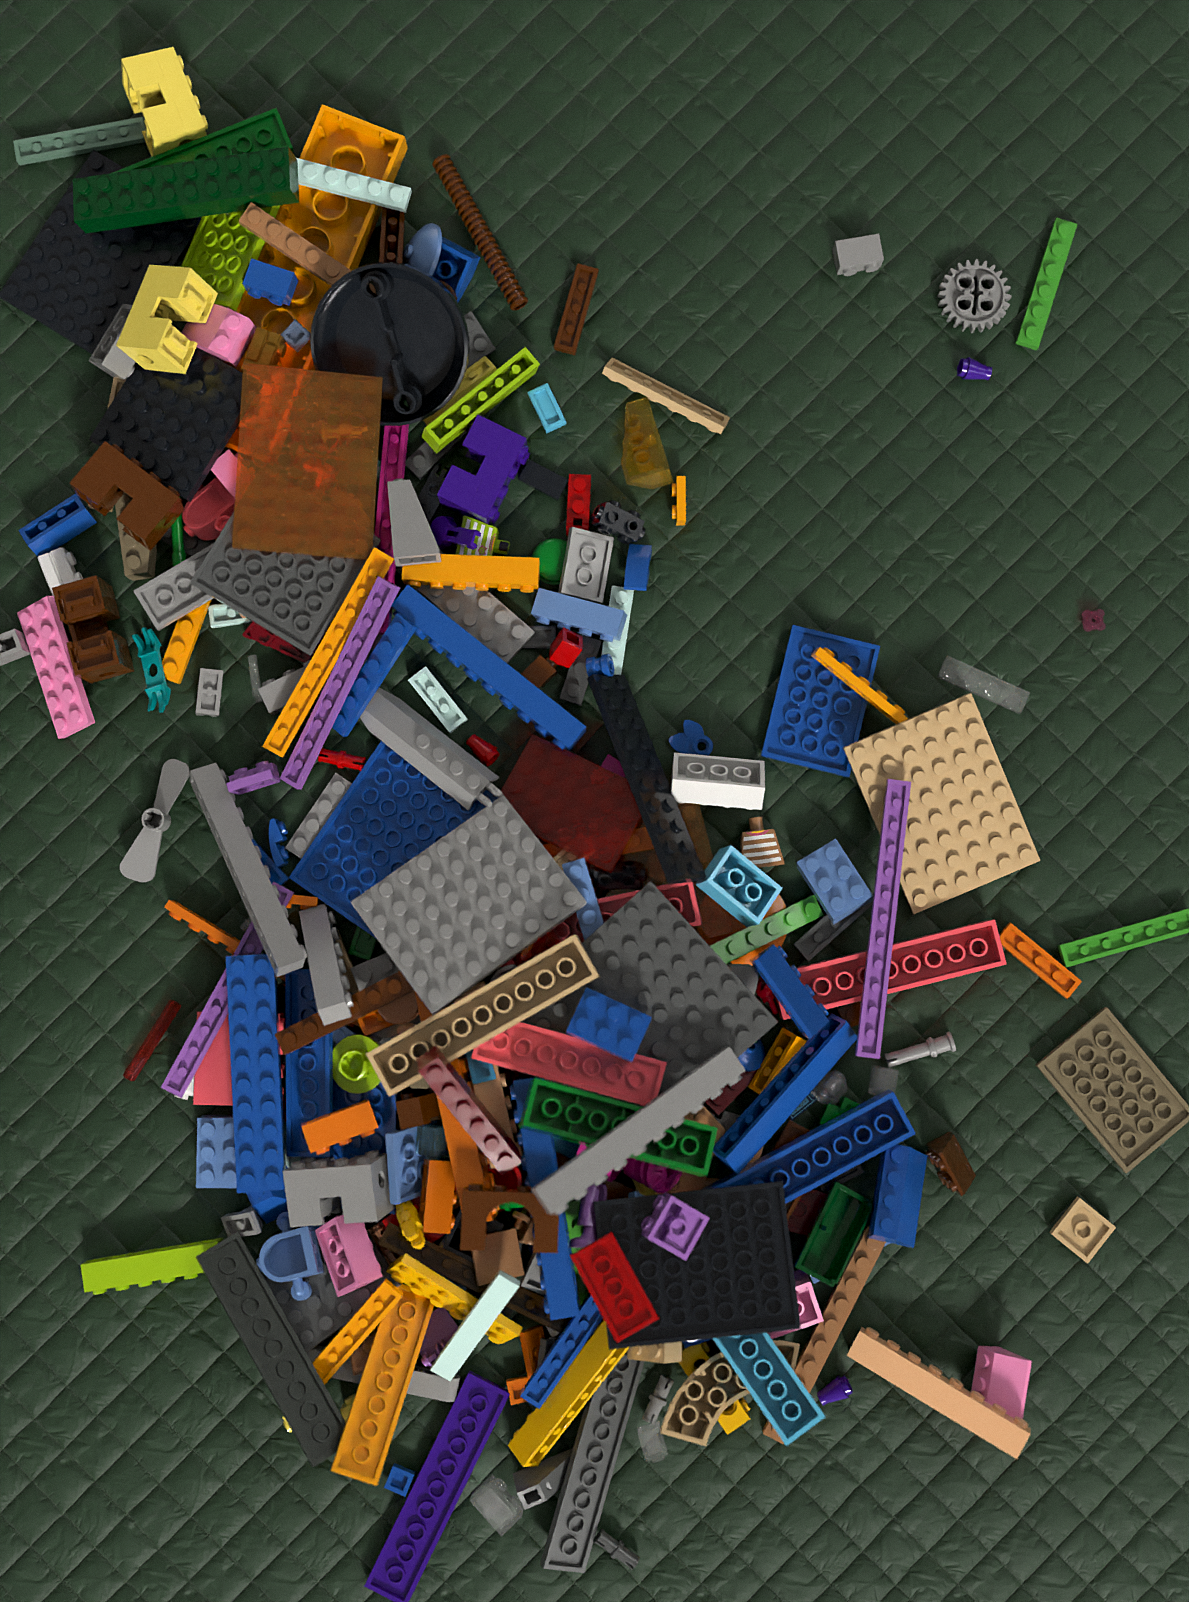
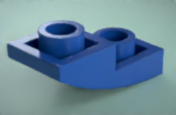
(637, 567)
(276, 836)

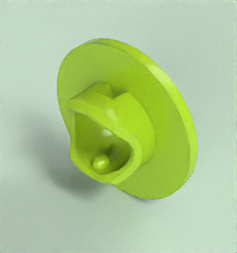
(351, 1065)

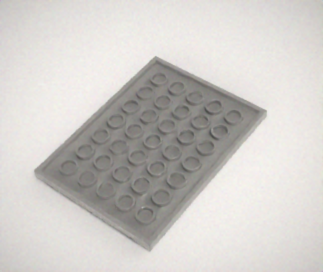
(468, 904)

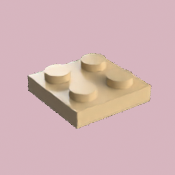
(1082, 1229)

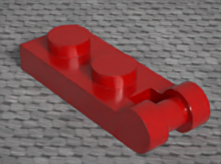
(578, 501)

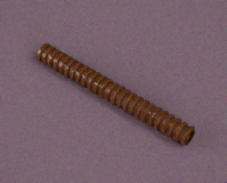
(480, 232)

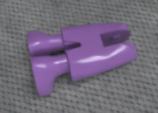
(587, 1215)

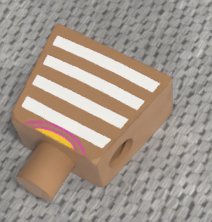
(761, 845)

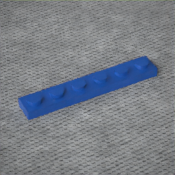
(374, 672)
(562, 1353)

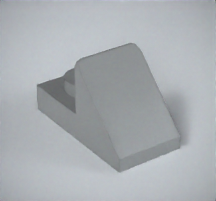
(244, 1222)

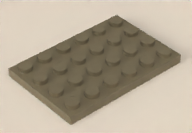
(1115, 1090)

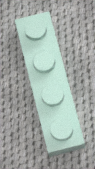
(621, 600)

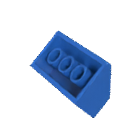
(790, 991)
(897, 1196)

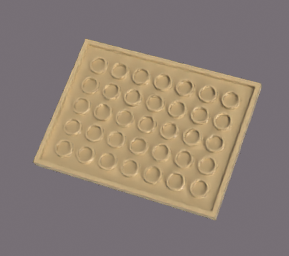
(960, 807)

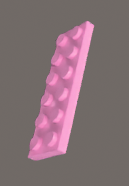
(53, 665)

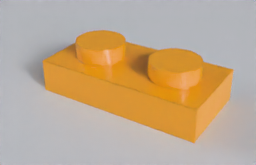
(679, 492)

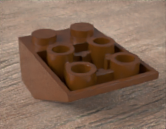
(952, 1163)

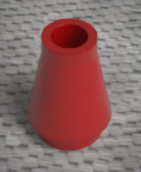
(484, 751)

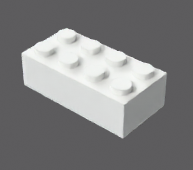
(718, 781)

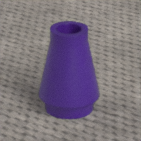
(972, 369)
(836, 1390)

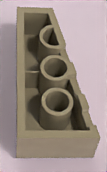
(137, 560)

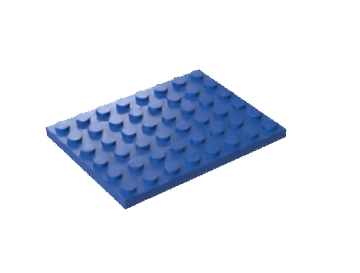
(376, 829)

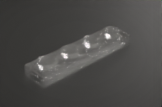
(983, 684)

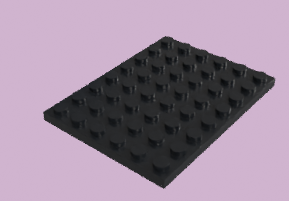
(81, 278)
(733, 1278)

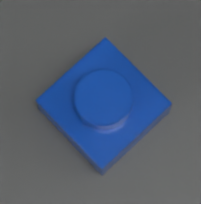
(399, 1479)

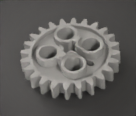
(994, 298)

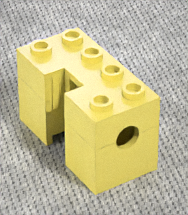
(164, 96)
(171, 295)

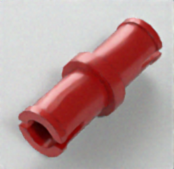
(341, 759)

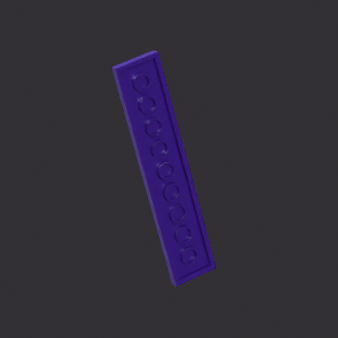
(437, 1488)

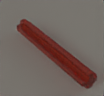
(152, 1040)

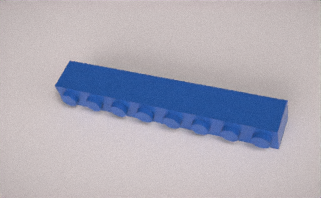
(784, 1094)

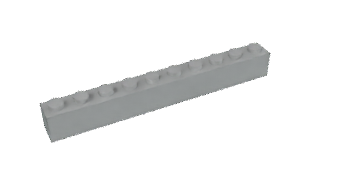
(247, 869)
(638, 1130)

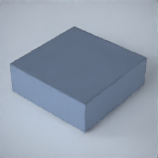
(296, 336)

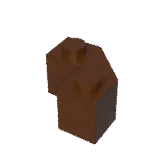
(418, 1109)

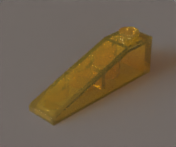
(643, 452)

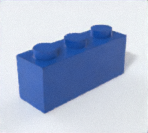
(57, 526)

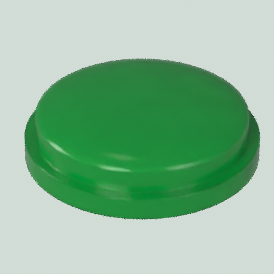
(551, 557)

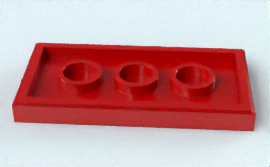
(614, 1287)

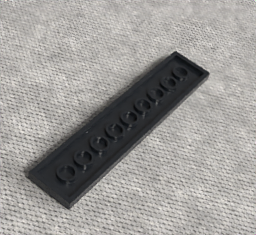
(646, 779)

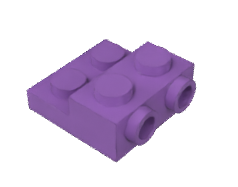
(253, 779)
(674, 1225)

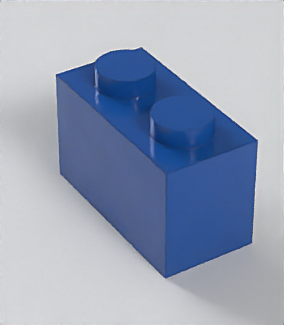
(270, 282)

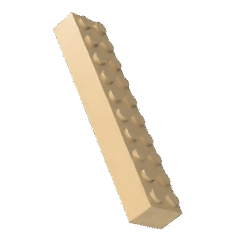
(485, 1012)

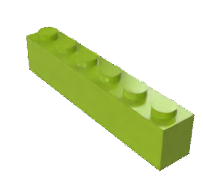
(480, 400)
(144, 1267)

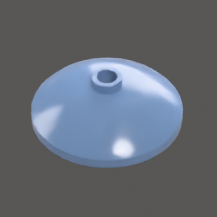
(424, 248)

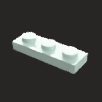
(437, 699)

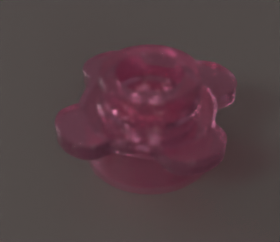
(1098, 615)

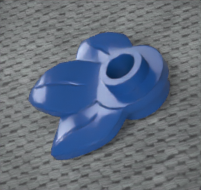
(688, 741)

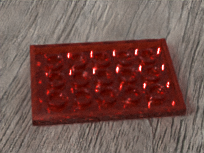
(573, 803)

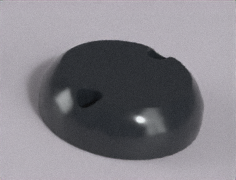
(403, 333)

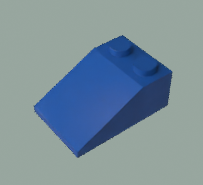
(455, 266)

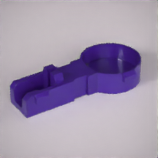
(462, 536)

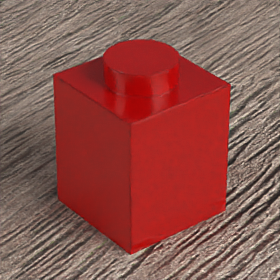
(566, 647)

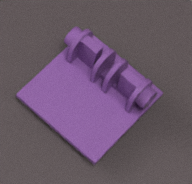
(438, 1333)

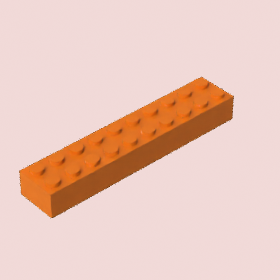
(466, 1157)

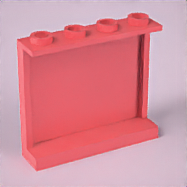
(213, 1076)

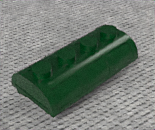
(834, 1234)

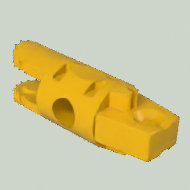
(410, 1224)

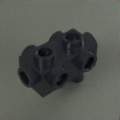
(615, 521)
(624, 876)

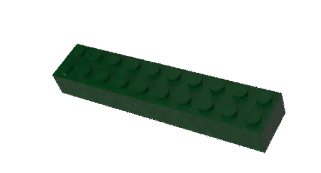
(186, 190)

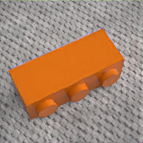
(339, 1127)
(437, 1197)

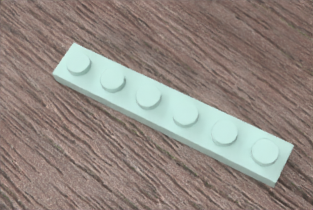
(353, 185)

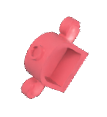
(208, 511)

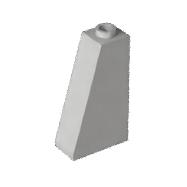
(410, 530)

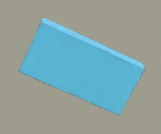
(546, 408)

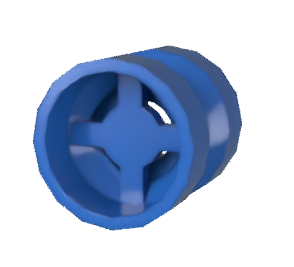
(602, 665)

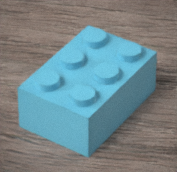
(739, 886)

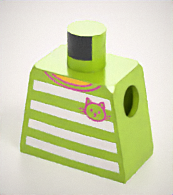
(486, 544)

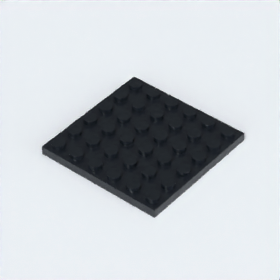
(175, 420)

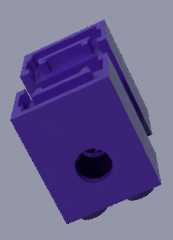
(500, 458)

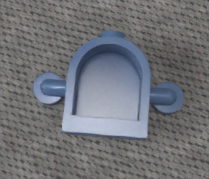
(291, 1257)

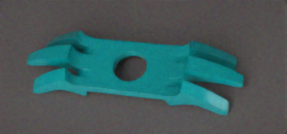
(150, 654)

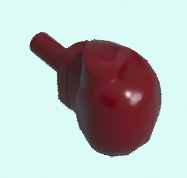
(766, 994)

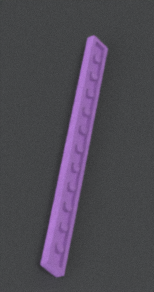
(883, 918)

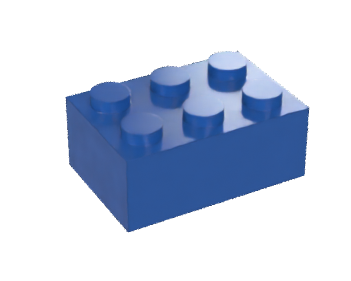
(608, 1025)

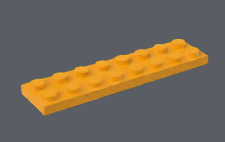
(383, 1389)

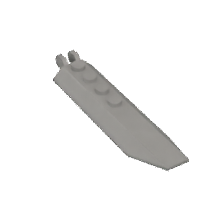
(429, 750)

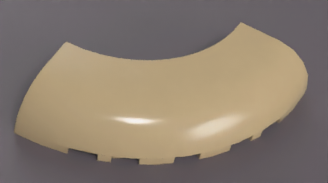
(708, 1394)

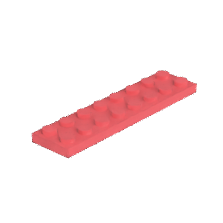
(573, 1063)

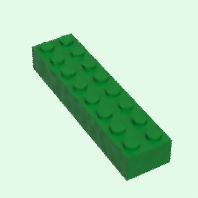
(588, 1117)

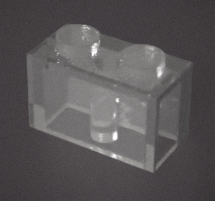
(497, 1504)

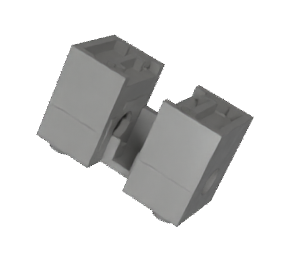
(317, 1184)

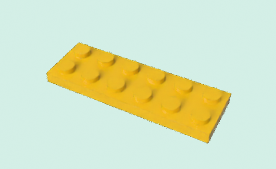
(447, 1295)

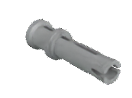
(930, 1047)

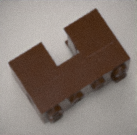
(111, 475)
(94, 650)

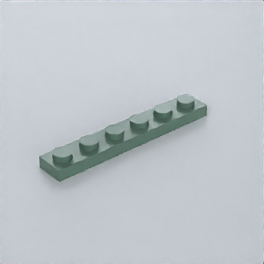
(79, 141)

